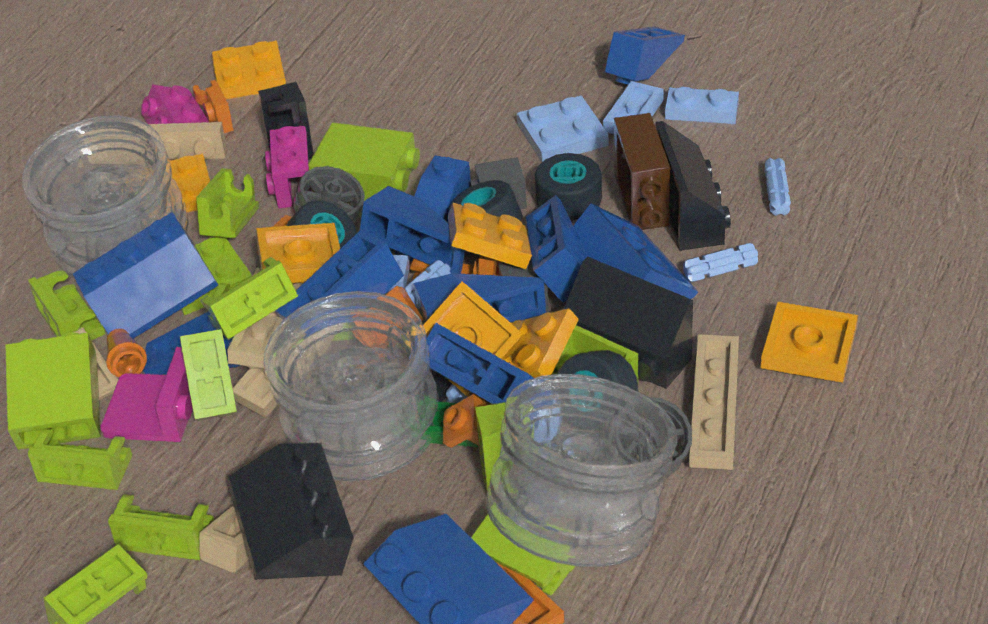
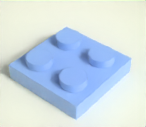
(562, 128)

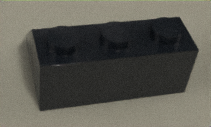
(694, 198)
(636, 317)
(291, 513)

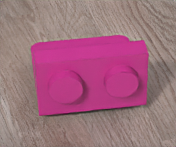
(150, 405)

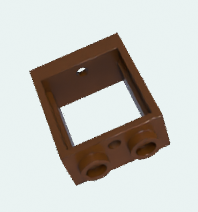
(642, 171)

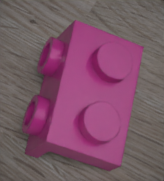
(171, 105)
(286, 161)

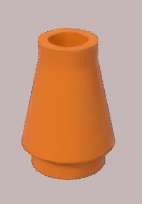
(124, 354)

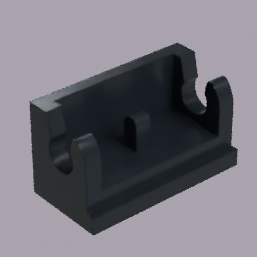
(284, 107)

